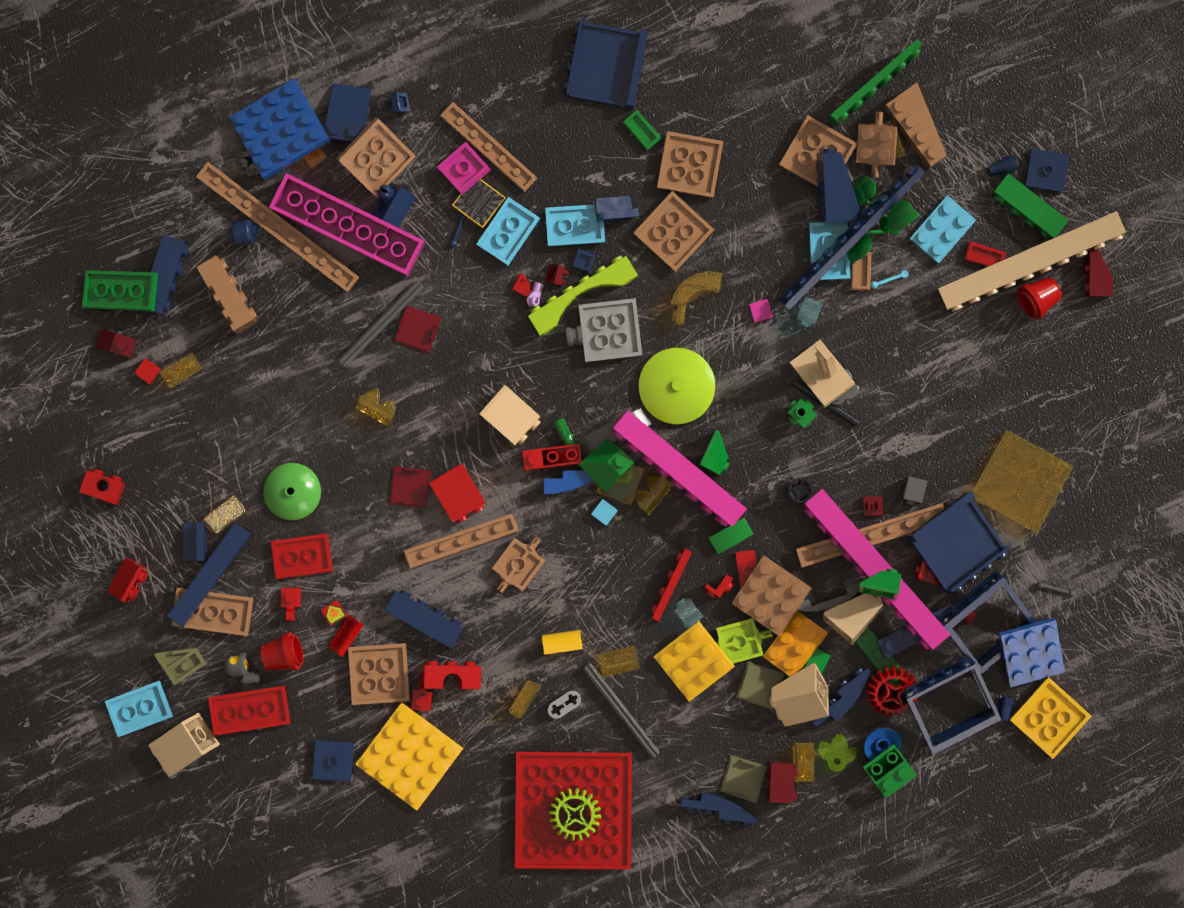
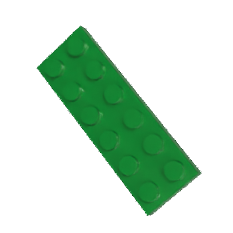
(870, 87)

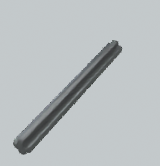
(380, 324)
(621, 710)

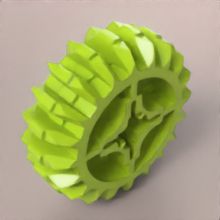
(587, 825)

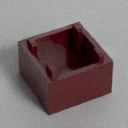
(781, 782)

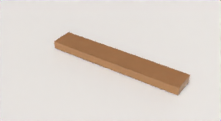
(488, 147)
(461, 541)

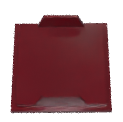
(417, 329)
(410, 487)

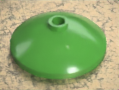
(305, 496)

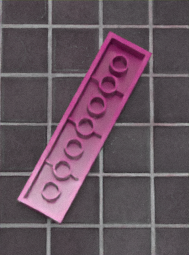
(347, 225)
(678, 468)

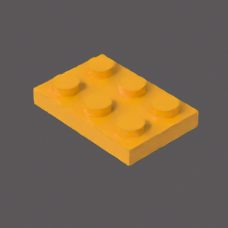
(795, 644)

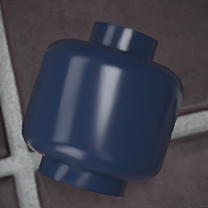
(243, 233)

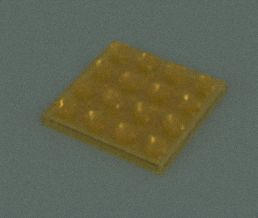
(1021, 481)

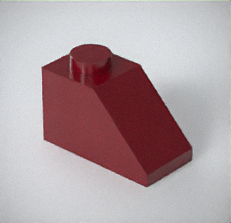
(116, 343)

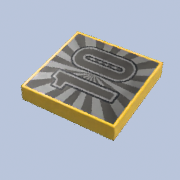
(479, 203)

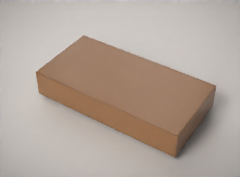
(861, 274)

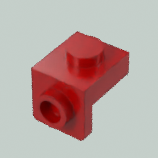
(724, 586)

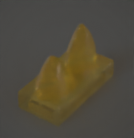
(181, 370)
(369, 404)
(659, 488)
(804, 761)

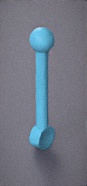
(874, 285)

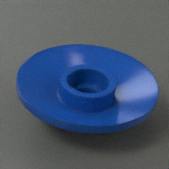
(884, 734)

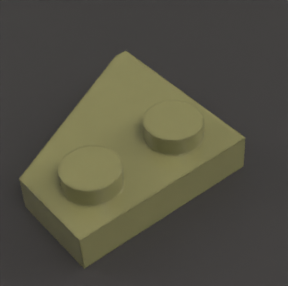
(180, 663)

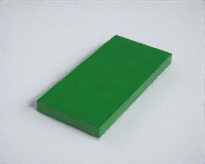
(120, 290)

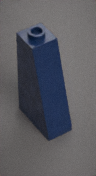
(835, 189)

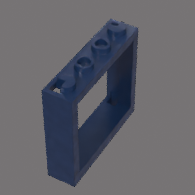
(969, 604)
(964, 729)

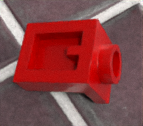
(924, 573)

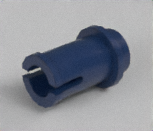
(1005, 707)

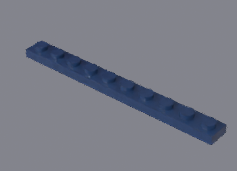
(847, 240)

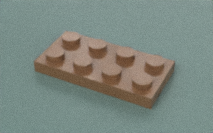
(220, 613)

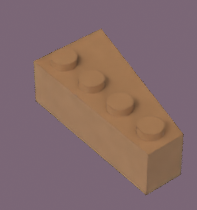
(916, 125)
(227, 295)

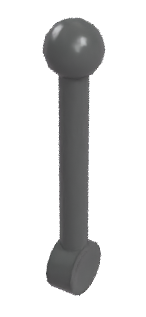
(1071, 593)

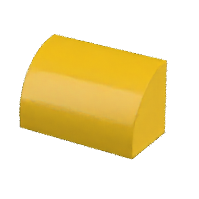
(562, 642)

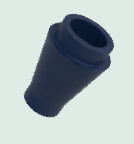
(1004, 166)

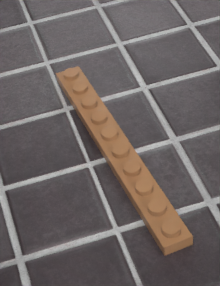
(277, 227)

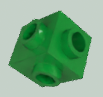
(808, 414)

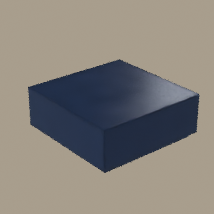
(584, 260)

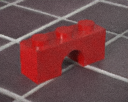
(433, 675)

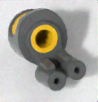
(239, 667)

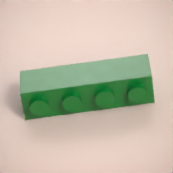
(1029, 207)

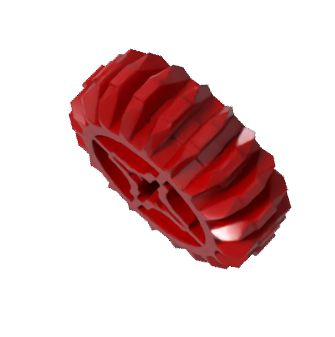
(883, 678)

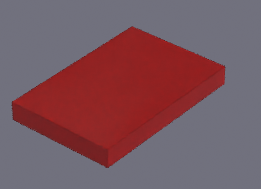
(301, 556)

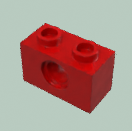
(91, 482)

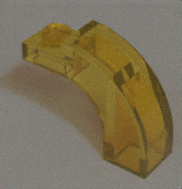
(694, 284)

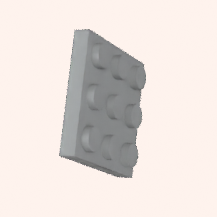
(610, 330)

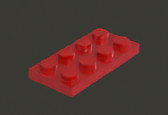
(249, 710)

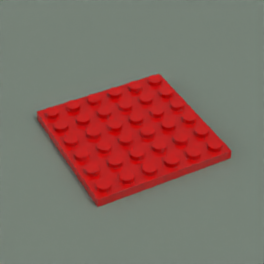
(547, 774)

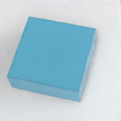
(604, 512)

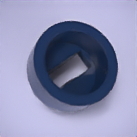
(385, 196)

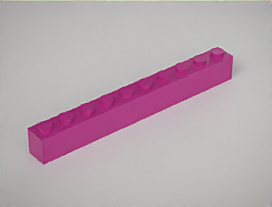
(870, 562)

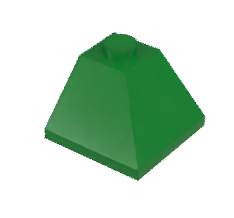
(715, 456)
(606, 465)
(882, 584)

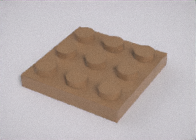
(812, 139)
(375, 156)
(690, 164)
(673, 231)
(771, 595)
(379, 674)

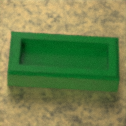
(642, 130)

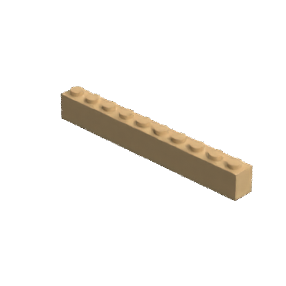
(1032, 260)

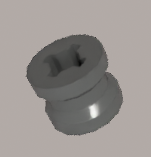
(574, 336)

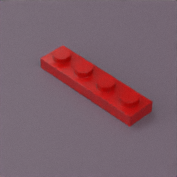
(666, 592)

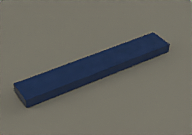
(209, 575)

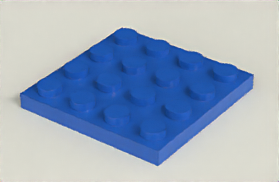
(279, 129)

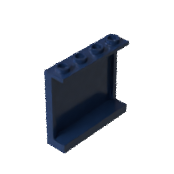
(605, 64)
(957, 543)

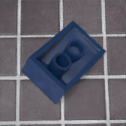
(347, 113)

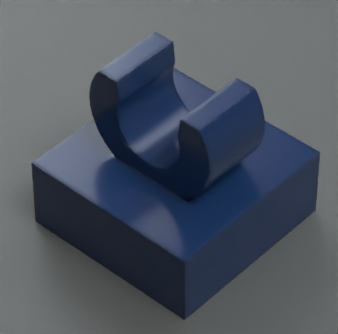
(399, 103)

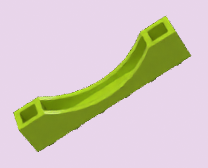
(617, 274)

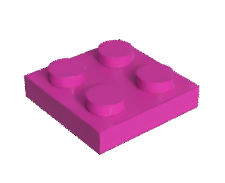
(463, 168)

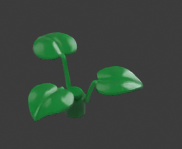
(900, 216)

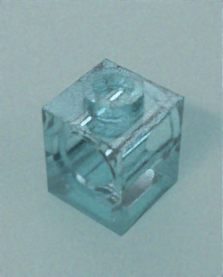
(809, 312)
(688, 612)

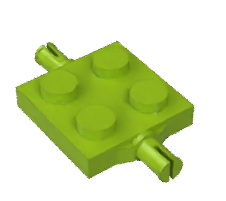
(741, 640)

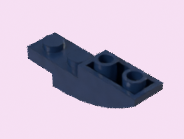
(848, 692)
(727, 809)

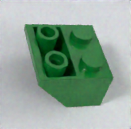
(889, 771)

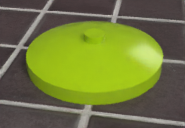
(676, 386)

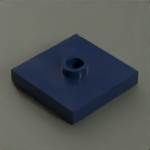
(1047, 170)
(333, 760)

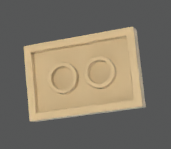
(822, 373)

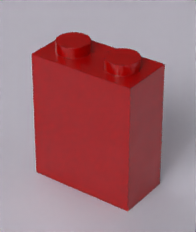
(458, 494)

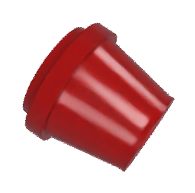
(1039, 297)
(283, 653)

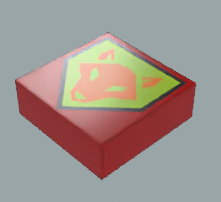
(334, 612)

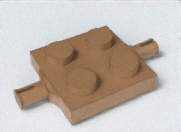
(876, 144)
(518, 564)

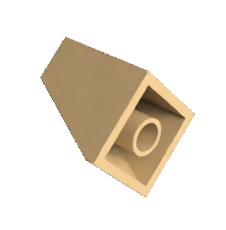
(510, 416)
(854, 616)
(801, 697)
(183, 744)

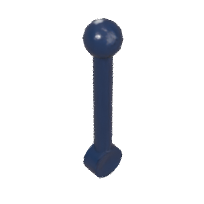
(453, 243)

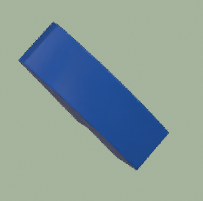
(570, 481)

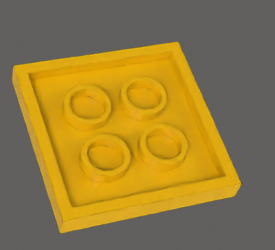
(694, 661)
(1050, 717)

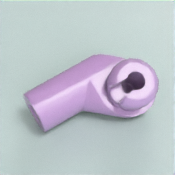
(534, 297)

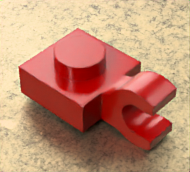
(290, 598)
(421, 699)

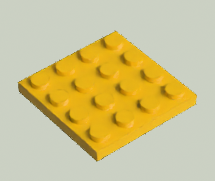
(409, 756)

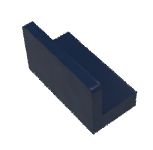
(396, 208)
(614, 209)
(194, 541)

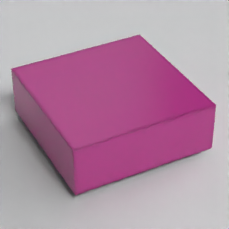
(760, 310)

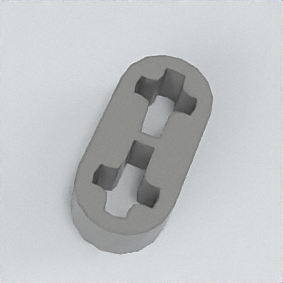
(567, 708)

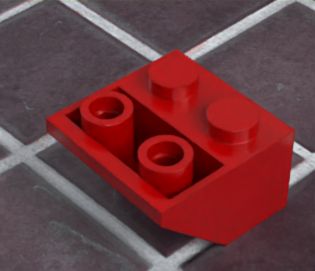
(127, 580)

